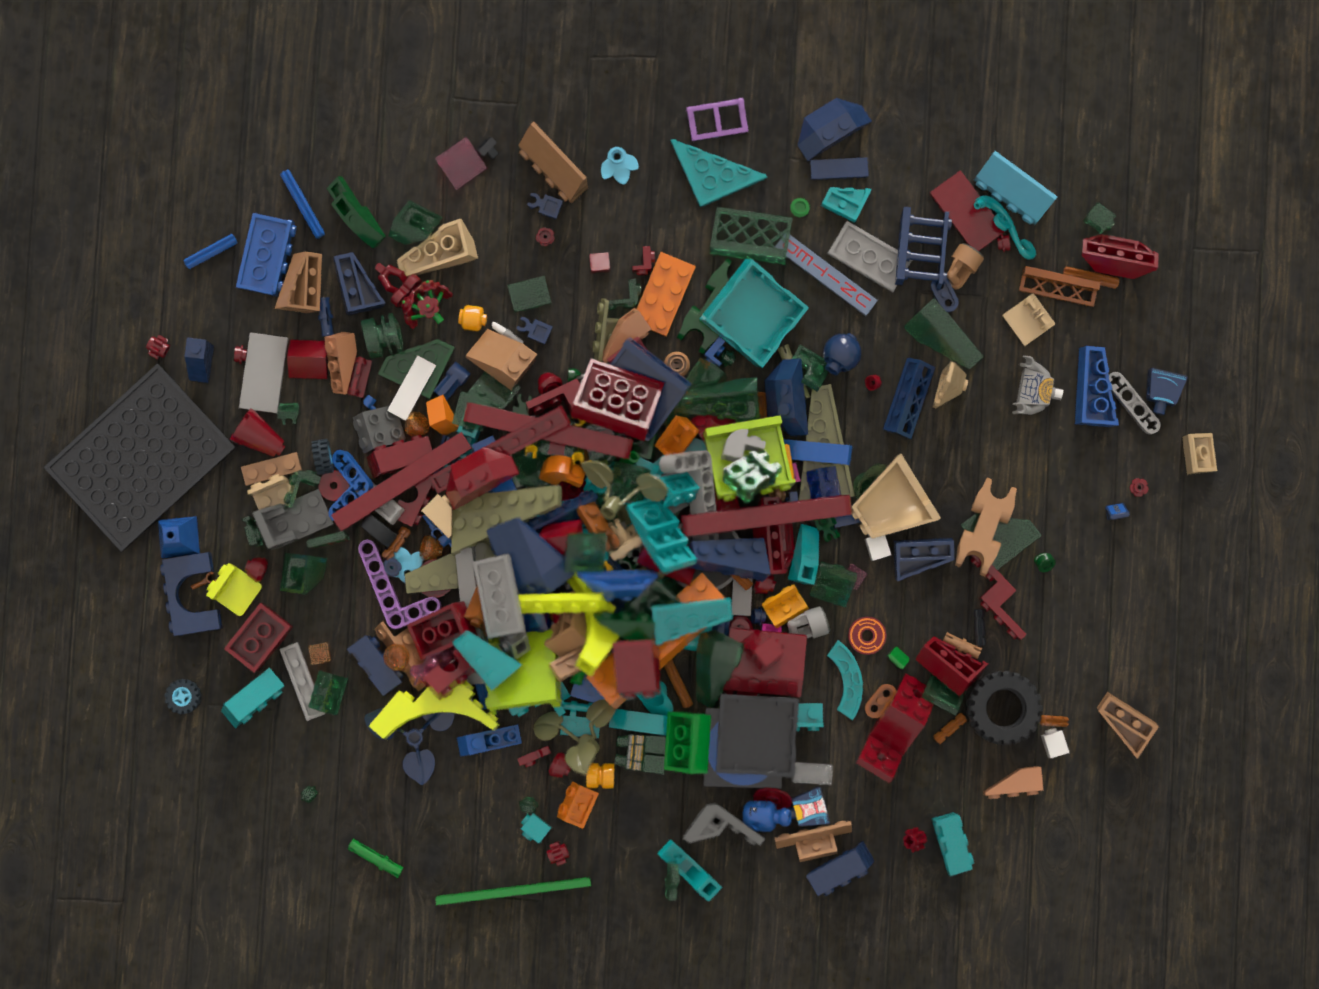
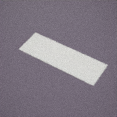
(411, 387)

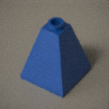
(178, 537)

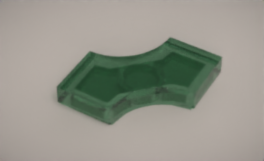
(672, 881)

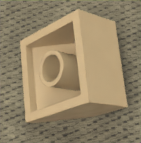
(440, 513)

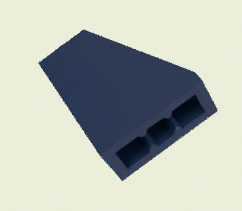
(198, 359)

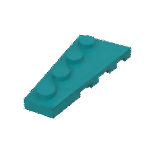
(688, 617)

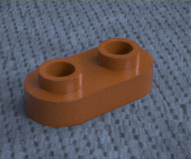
(879, 700)

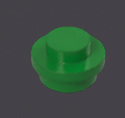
(799, 207)

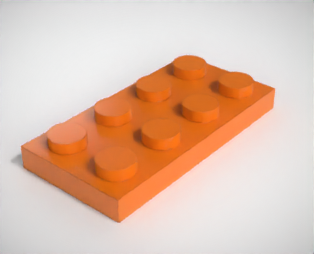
(665, 292)

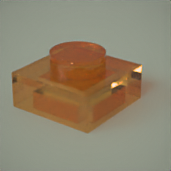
(319, 653)

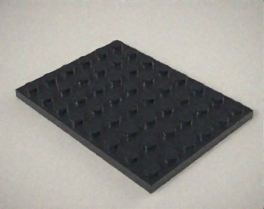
(139, 457)

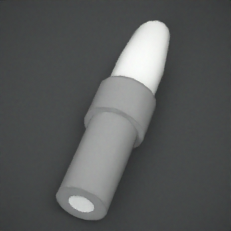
(506, 332)

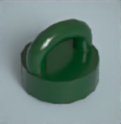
(1044, 562)

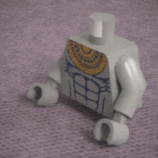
(1035, 388)

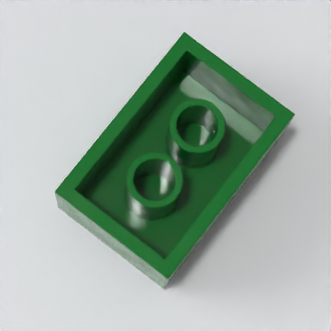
(687, 742)

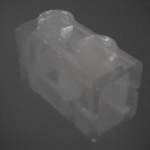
(813, 773)

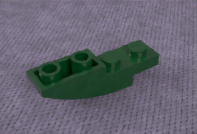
(353, 214)

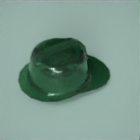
(864, 480)

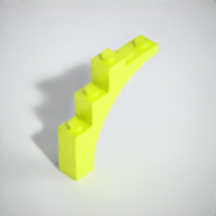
(598, 637)
(403, 709)

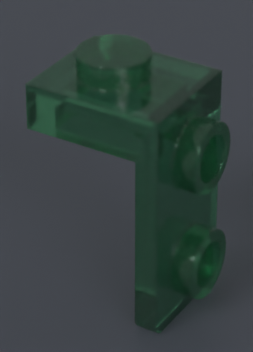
(635, 290)
(308, 477)

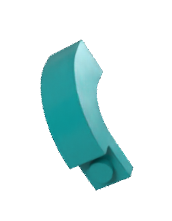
(690, 870)

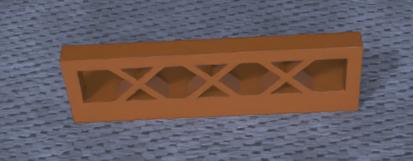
(1061, 279)

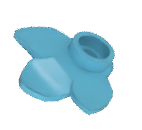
(618, 168)
(407, 561)

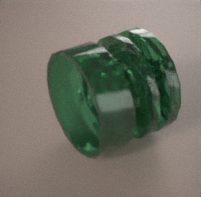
(382, 336)

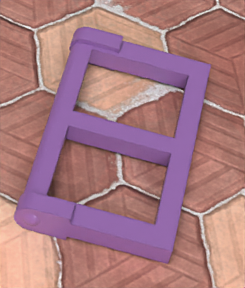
(715, 106)

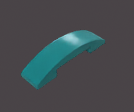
(639, 722)

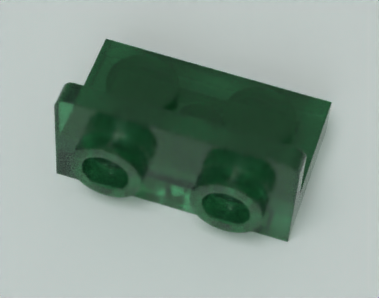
(328, 693)

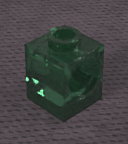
(1100, 218)

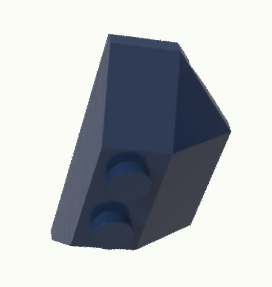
(830, 126)
(787, 397)

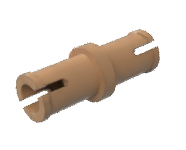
(962, 645)

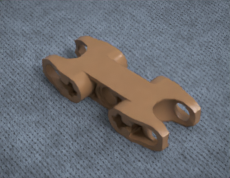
(980, 540)

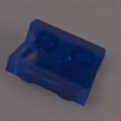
(823, 482)

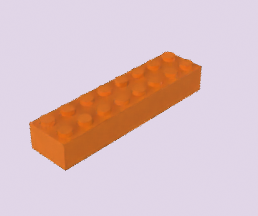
(605, 677)

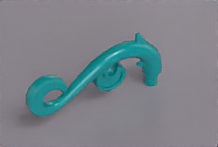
(1004, 222)

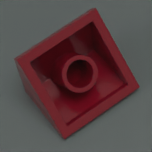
(307, 359)
(556, 534)

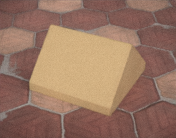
(1199, 453)

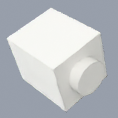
(877, 547)
(1054, 743)

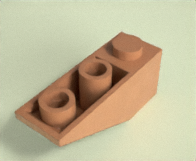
(628, 326)
(341, 357)
(1021, 780)

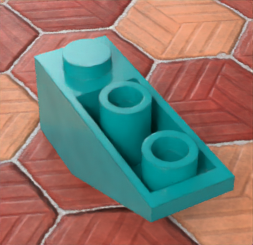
(806, 556)

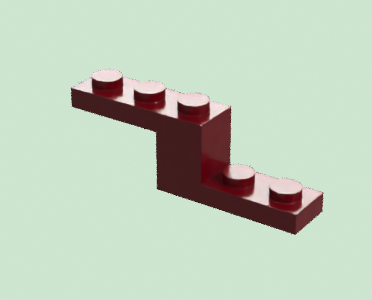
(553, 398)
(996, 596)

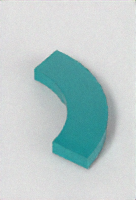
(851, 679)

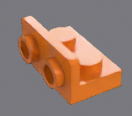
(577, 805)

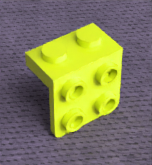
(234, 589)

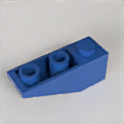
(489, 740)

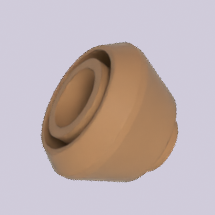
(682, 362)

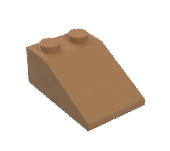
(502, 357)

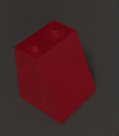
(637, 668)

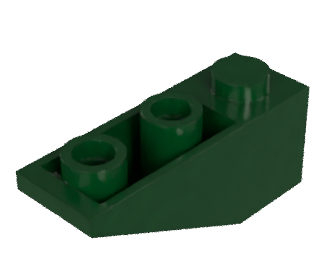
(628, 626)

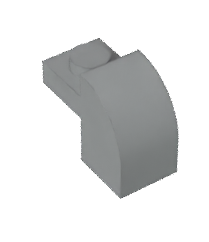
(738, 442)

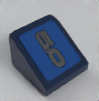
(1116, 511)

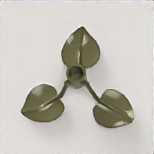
(601, 476)
(580, 756)

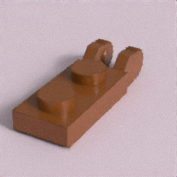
(596, 523)

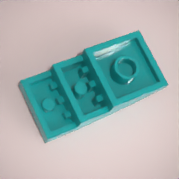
(661, 535)

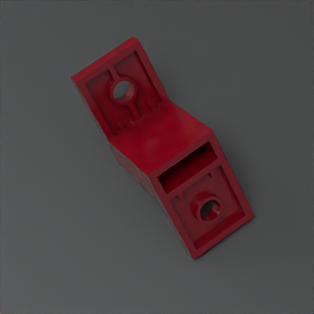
(896, 729)

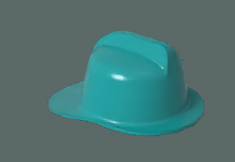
(660, 703)

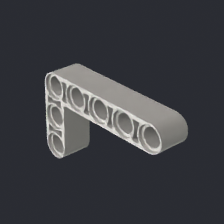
(699, 467)

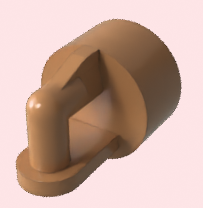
(965, 261)

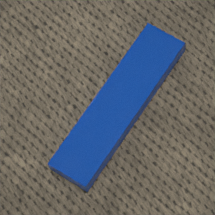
(819, 452)

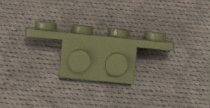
(603, 328)

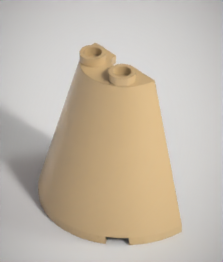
(893, 502)

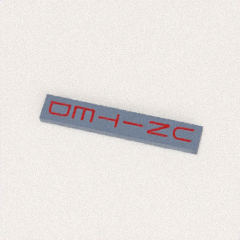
(828, 276)

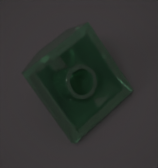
(413, 224)
(301, 573)

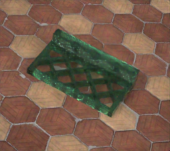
(746, 250)

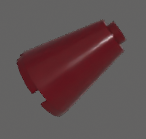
(257, 435)

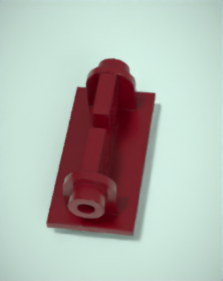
(359, 377)

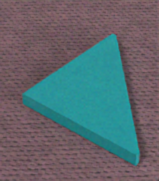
(712, 175)

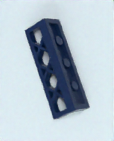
(906, 396)

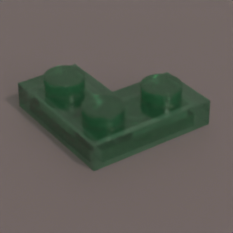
(814, 365)

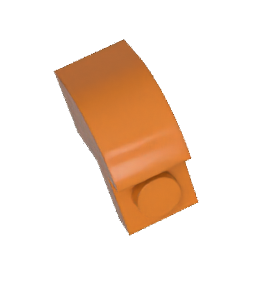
(559, 469)

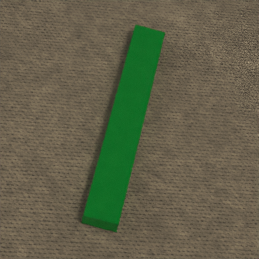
(513, 890)

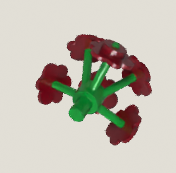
(427, 306)

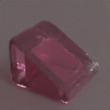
(860, 576)

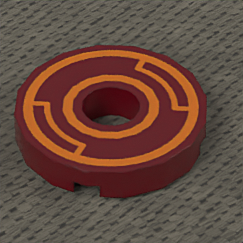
(878, 638)

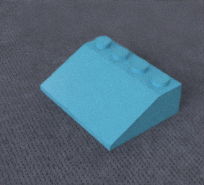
(1014, 188)

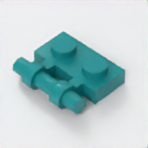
(577, 725)

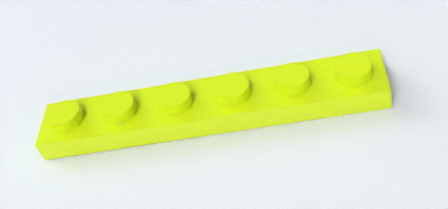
(562, 603)

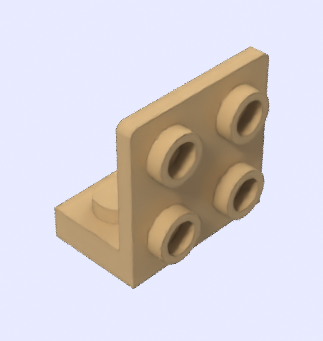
(271, 492)

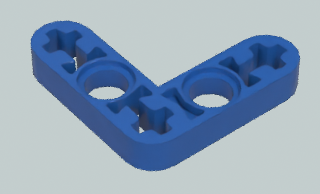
(355, 482)

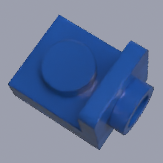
(716, 348)

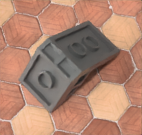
(286, 526)
(704, 827)

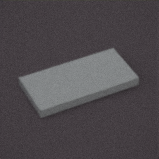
(866, 255)
(263, 372)
(498, 596)

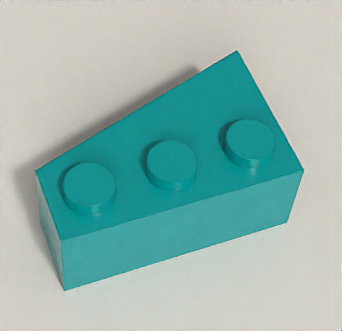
(485, 659)
(252, 698)
(953, 843)

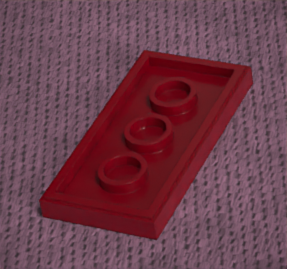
(958, 199)

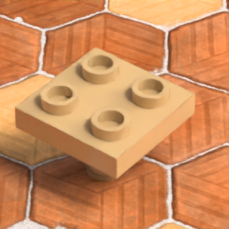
(627, 537)

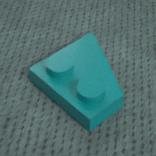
(846, 201)

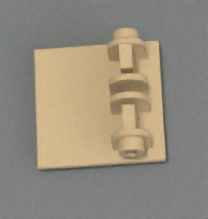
(1028, 319)

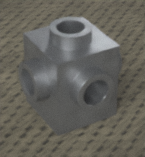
(514, 644)

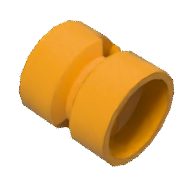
(600, 775)

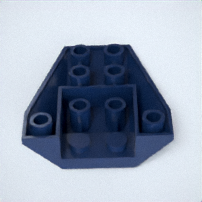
(535, 562)

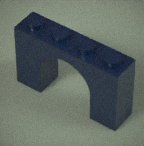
(176, 572)

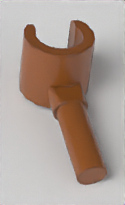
(204, 581)

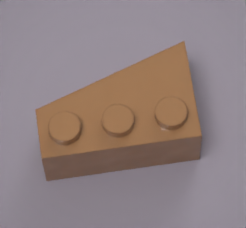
(302, 284)
(567, 633)
(1128, 723)

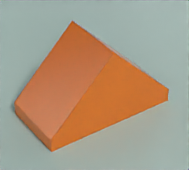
(440, 415)

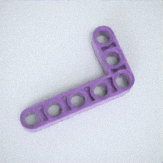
(389, 591)

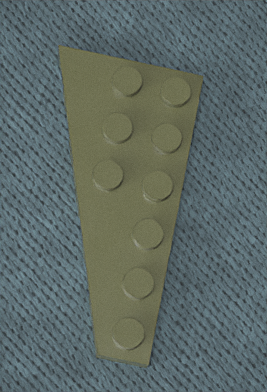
(824, 428)
(492, 509)
(442, 572)

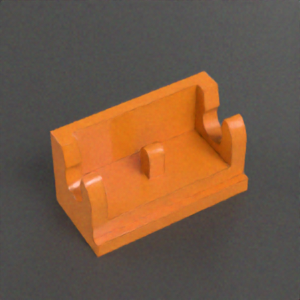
(677, 436)

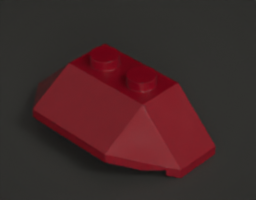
(1119, 256)
(478, 475)
(778, 541)

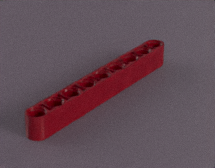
(567, 435)
(766, 515)

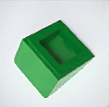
(898, 658)

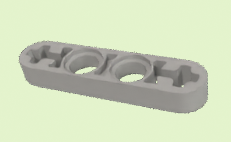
(1135, 400)

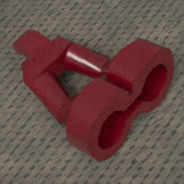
(404, 291)

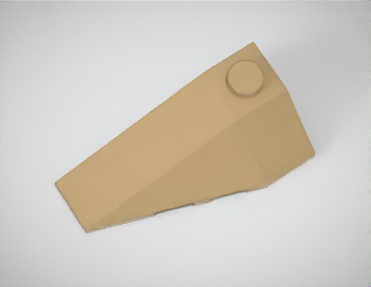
(443, 249)
(950, 385)

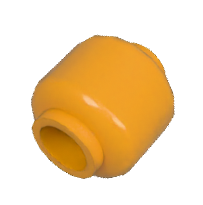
(472, 318)

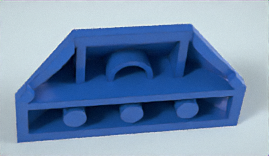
(620, 583)

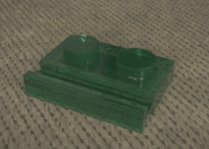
(529, 294)
(253, 532)

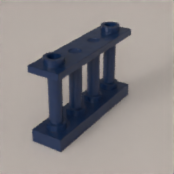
(907, 237)

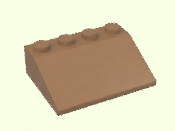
(552, 163)

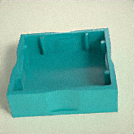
(753, 313)

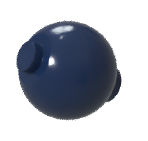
(841, 353)

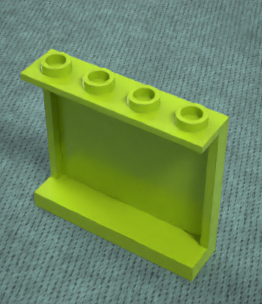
(768, 430)
(532, 682)

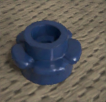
(392, 562)
(758, 616)

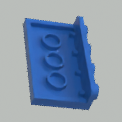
(266, 254)

